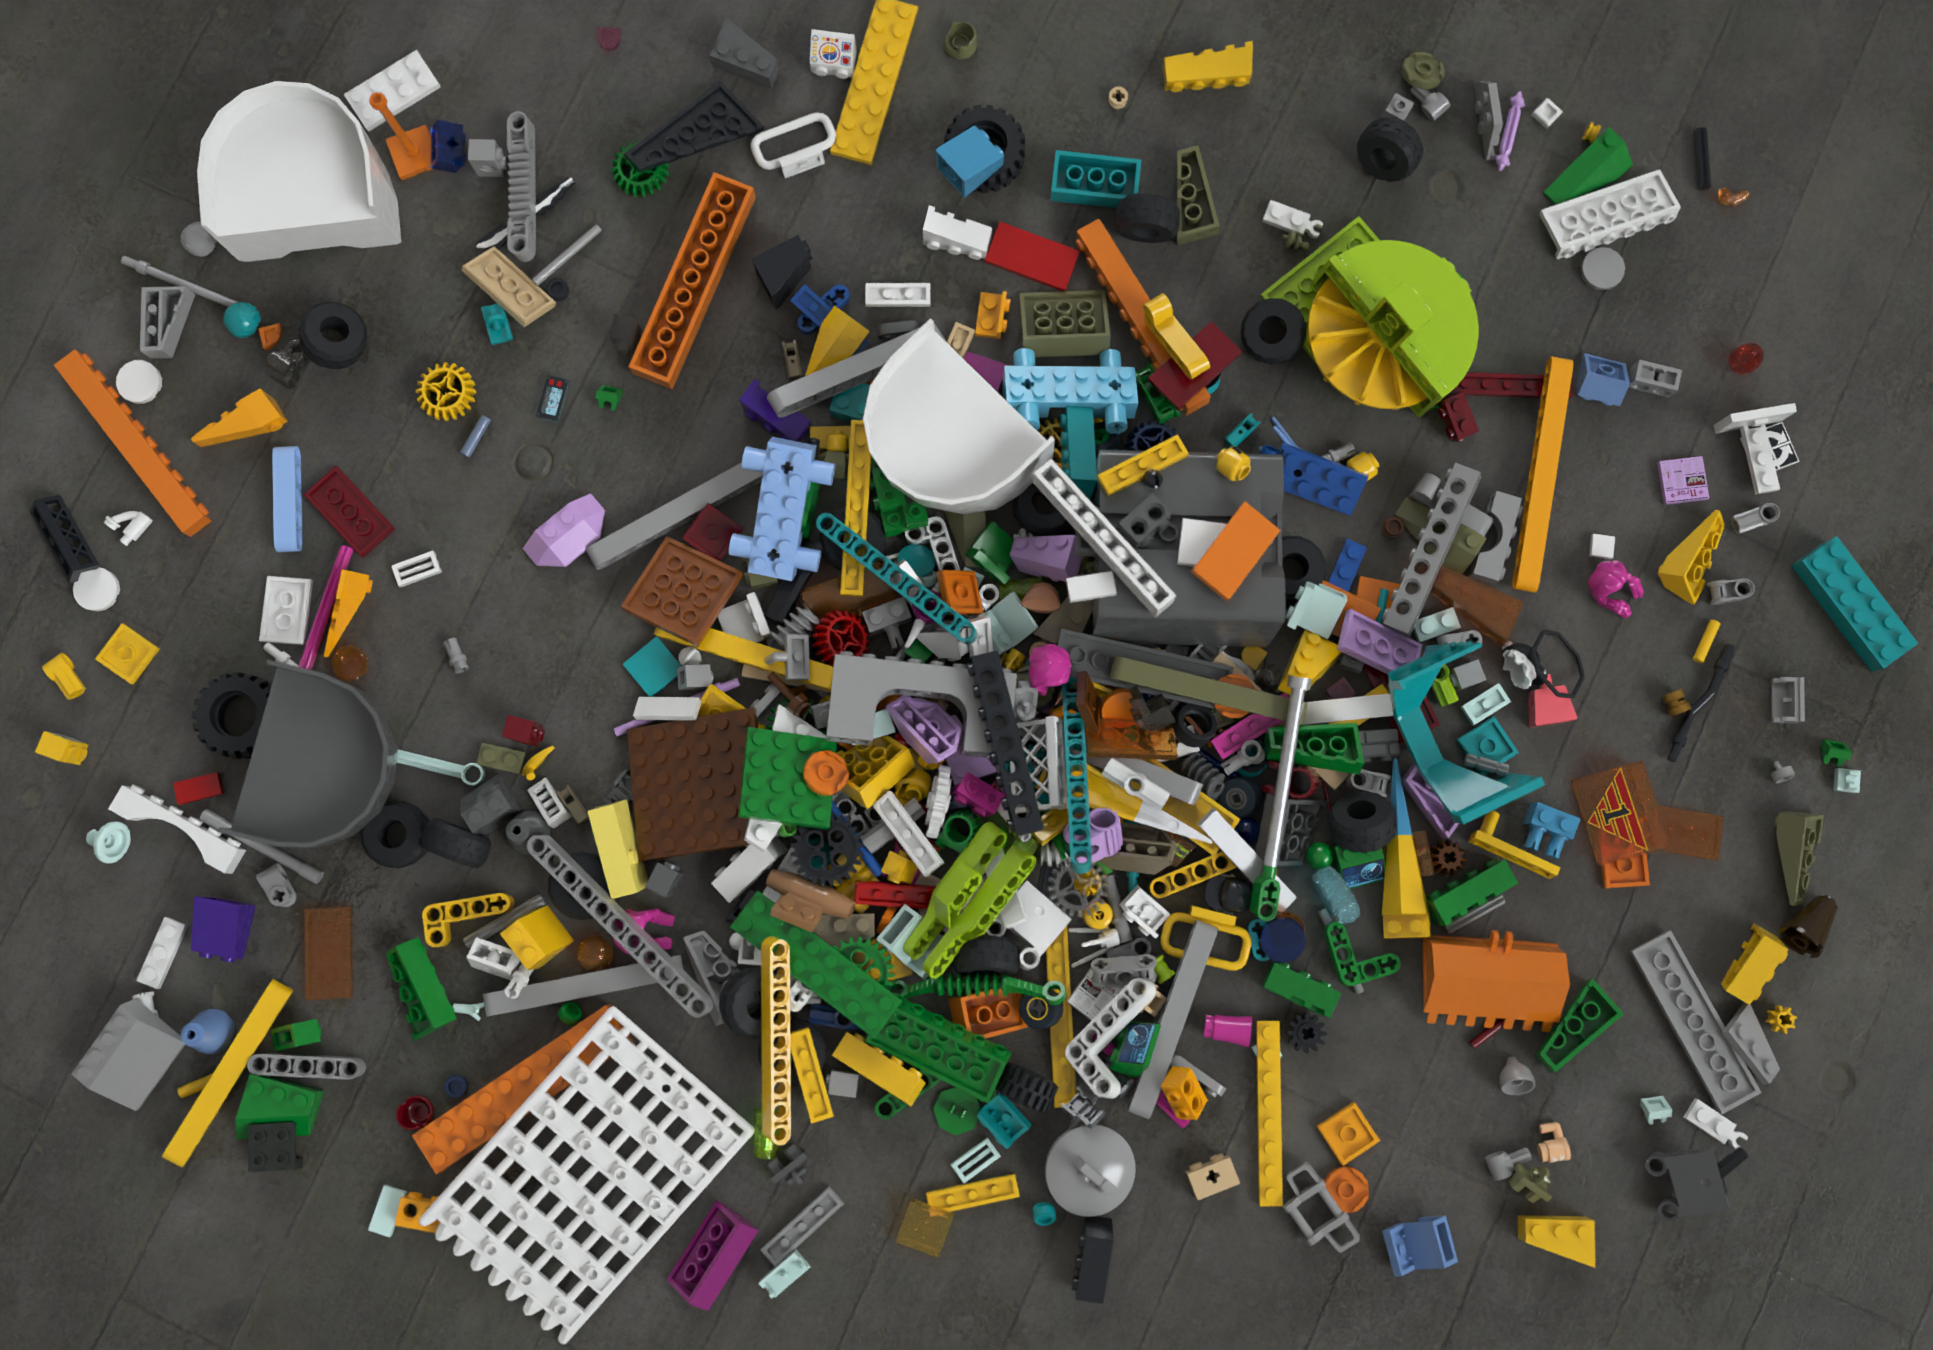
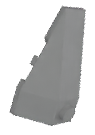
(712, 969)

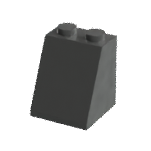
(489, 806)

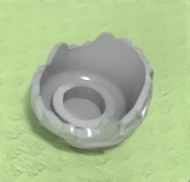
(197, 240)

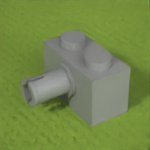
(888, 619)

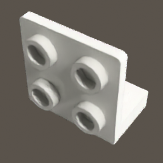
(745, 620)

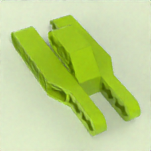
(957, 889)

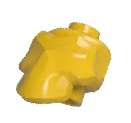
(913, 785)

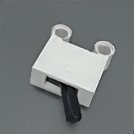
(1043, 918)

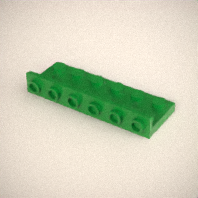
(943, 1049)

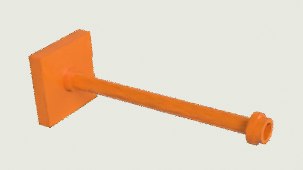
(408, 149)

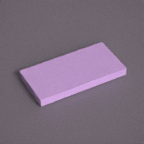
(1376, 643)

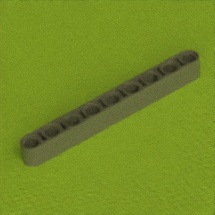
(1202, 688)

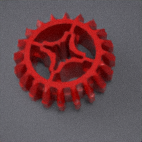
(849, 636)

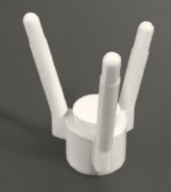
(1108, 939)

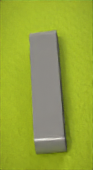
(296, 1062)

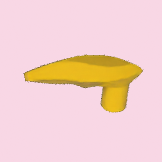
(534, 762)

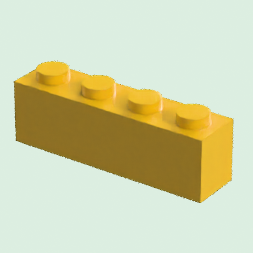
(879, 1069)

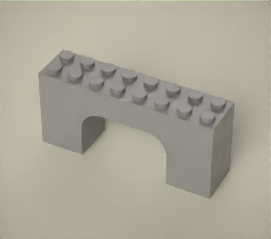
(865, 681)

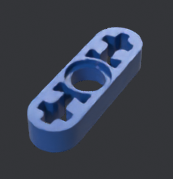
(840, 303)

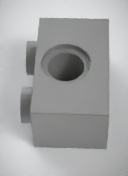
(487, 158)

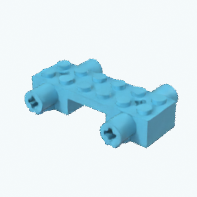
(1105, 388)

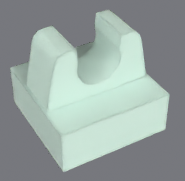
(1847, 780)
(1656, 1109)

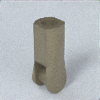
(792, 362)
(575, 807)

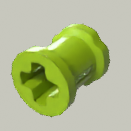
(1162, 970)

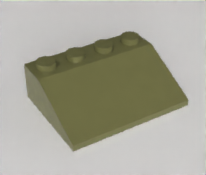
(1065, 323)

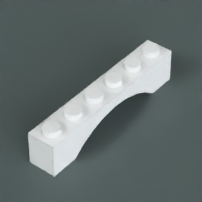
(216, 851)

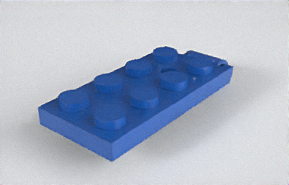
(1321, 478)

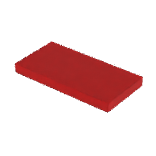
(1032, 256)

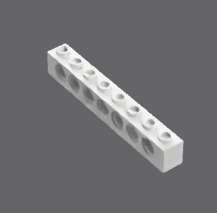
(1103, 538)

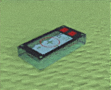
(553, 399)

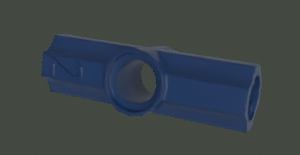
(828, 1016)

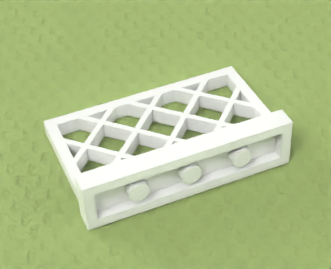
(1054, 759)

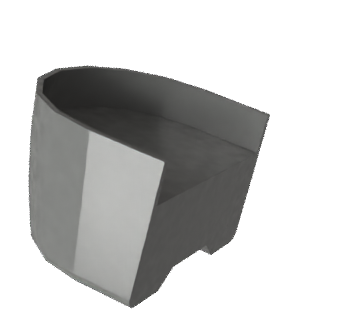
(316, 763)

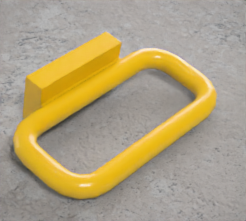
(1222, 921)

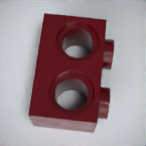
(523, 731)

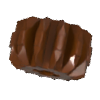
(1455, 855)

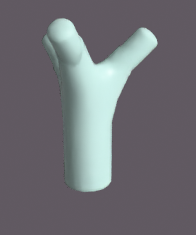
(469, 1009)

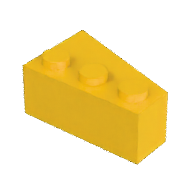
(1309, 659)
(1755, 965)
(1562, 1235)

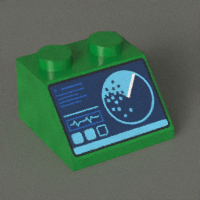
(1358, 867)
(1134, 1048)

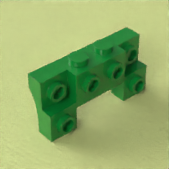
(891, 503)

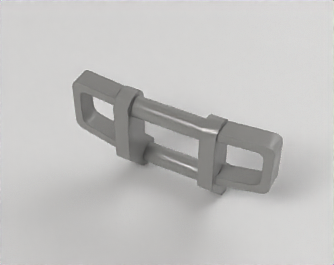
(1324, 1230)

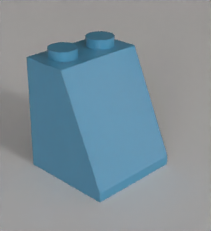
(968, 160)

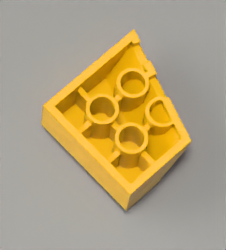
(875, 769)

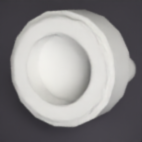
(689, 656)

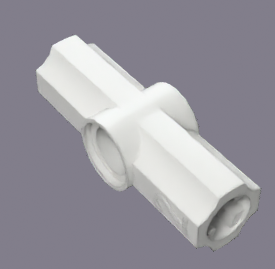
(1123, 775)

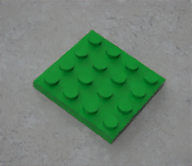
(774, 779)

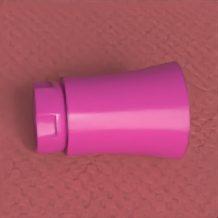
(1229, 1029)

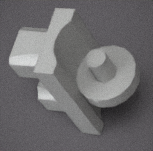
(1025, 701)

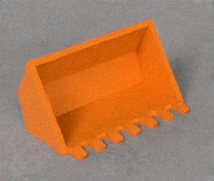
(1494, 980)

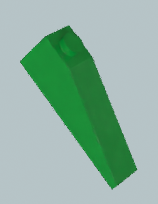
(1597, 166)

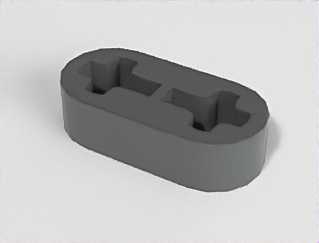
(896, 329)

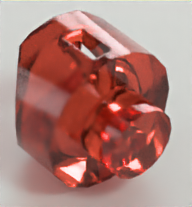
(1746, 358)

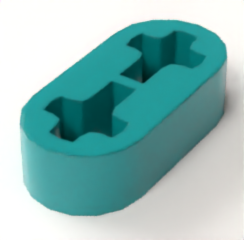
(1254, 939)

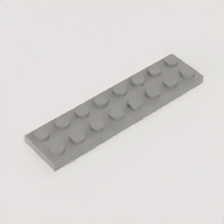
(1694, 1022)

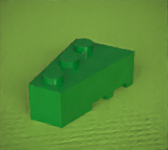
(1301, 989)

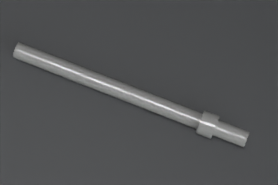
(146, 269)

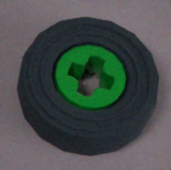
(1109, 441)

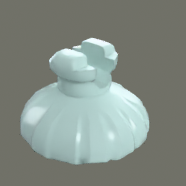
(110, 841)

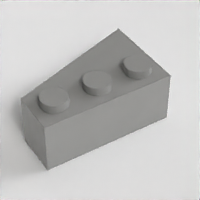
(163, 319)

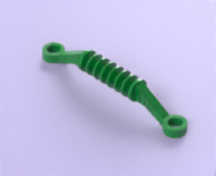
(1007, 985)

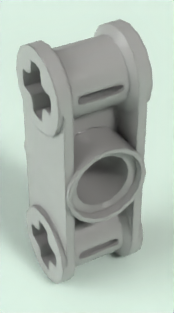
(1122, 970)

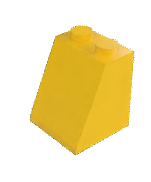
(537, 937)

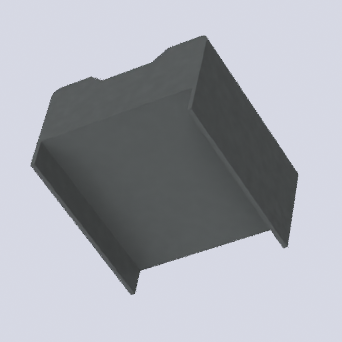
(1198, 614)

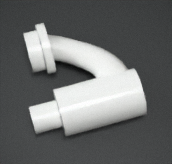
(134, 529)

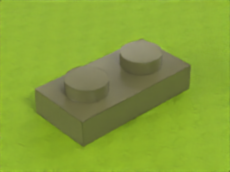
(501, 758)

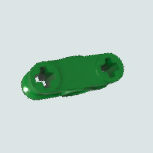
(1160, 407)

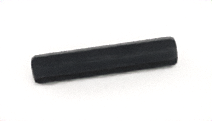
(1702, 158)

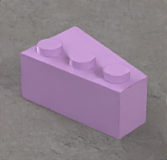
(1046, 556)

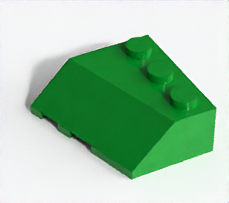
(277, 1101)

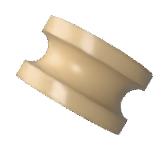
(1113, 101)

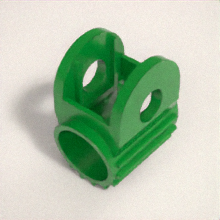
(950, 830)

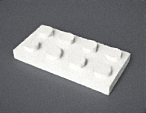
(400, 83)

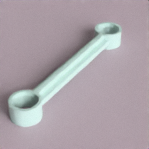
(439, 766)

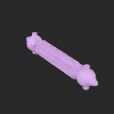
(1510, 130)

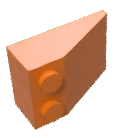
(987, 1014)

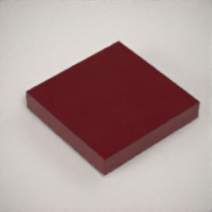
(711, 532)

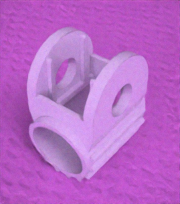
(1104, 832)

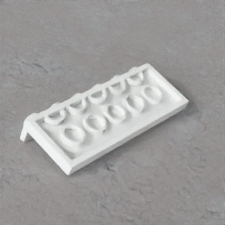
(1610, 214)

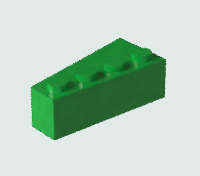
(1321, 746)
(1470, 891)

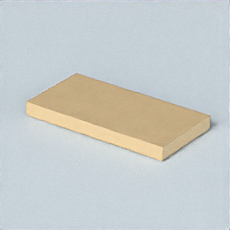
(508, 286)

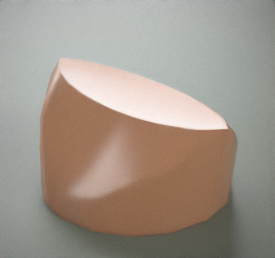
(1041, 598)

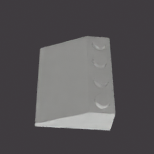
(129, 1055)

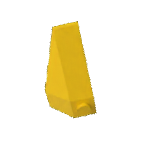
(1686, 564)

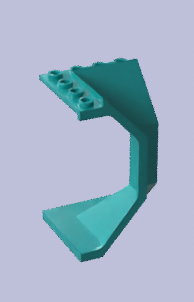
(1460, 791)

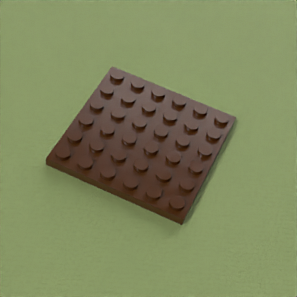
(689, 784)

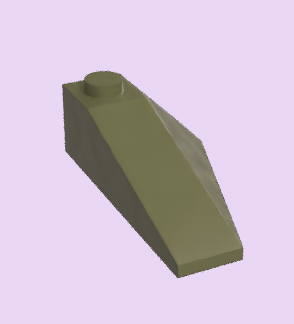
(1465, 543)

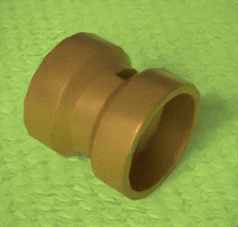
(1676, 702)

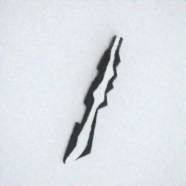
(498, 236)

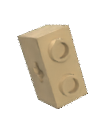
(1224, 1179)

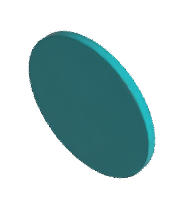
(919, 559)

